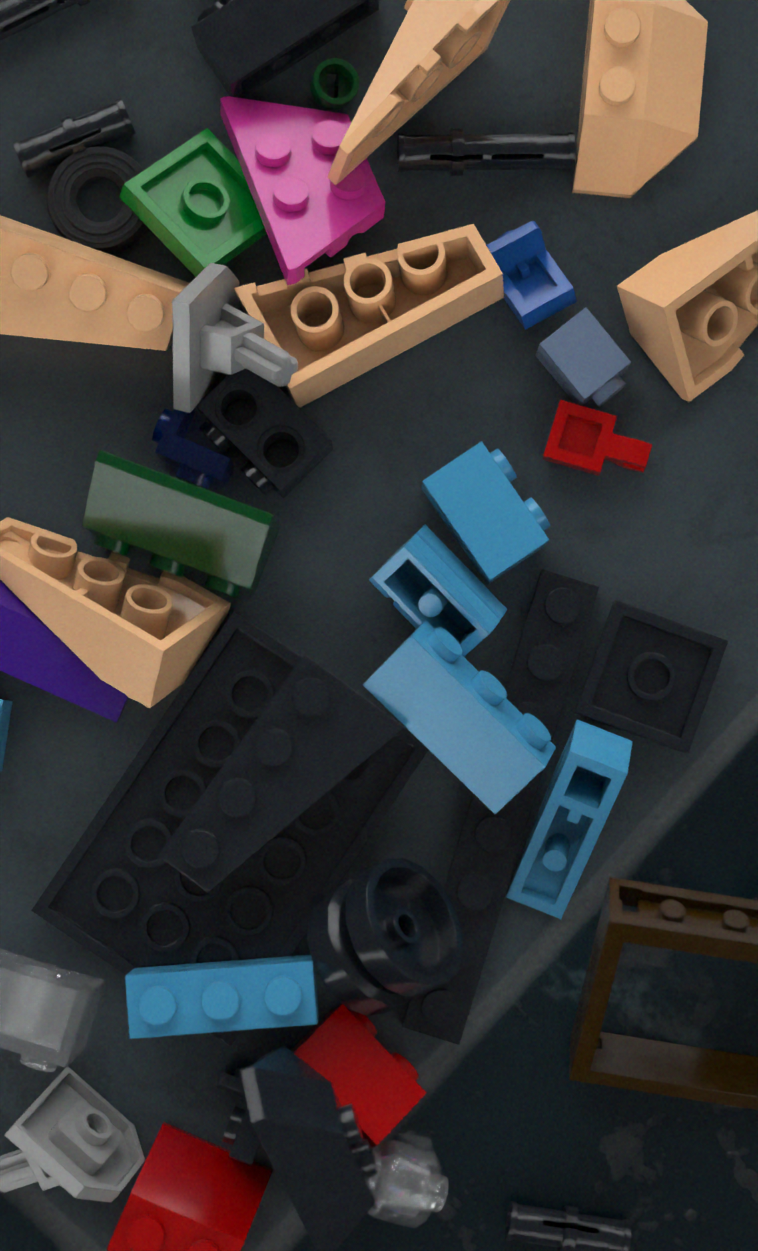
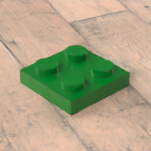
(197, 203)

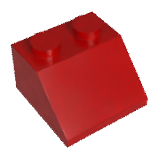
(190, 1198)

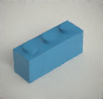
(462, 716)
(222, 996)

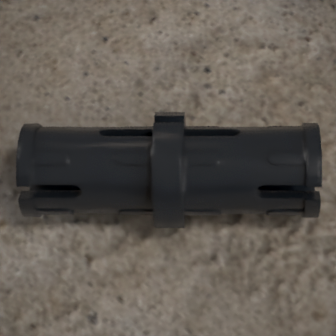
(36, 151)
(566, 1229)

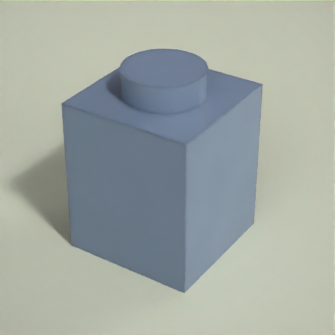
(584, 360)

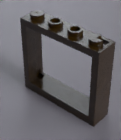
(672, 921)

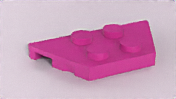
(286, 166)

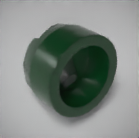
(345, 83)

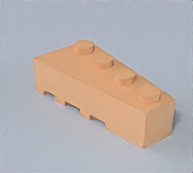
(80, 293)
(373, 306)

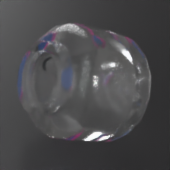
(407, 1184)

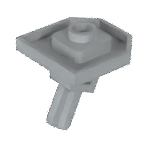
(218, 339)
(72, 1142)

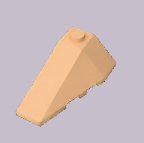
(425, 56)
(697, 305)
(119, 621)

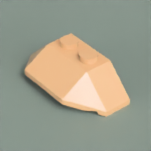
(637, 92)

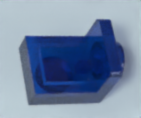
(194, 462)

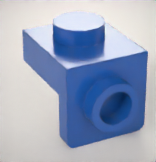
(531, 277)

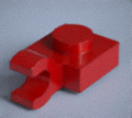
(585, 438)

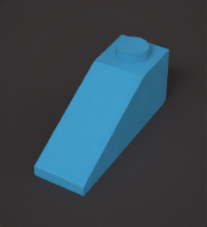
(570, 818)

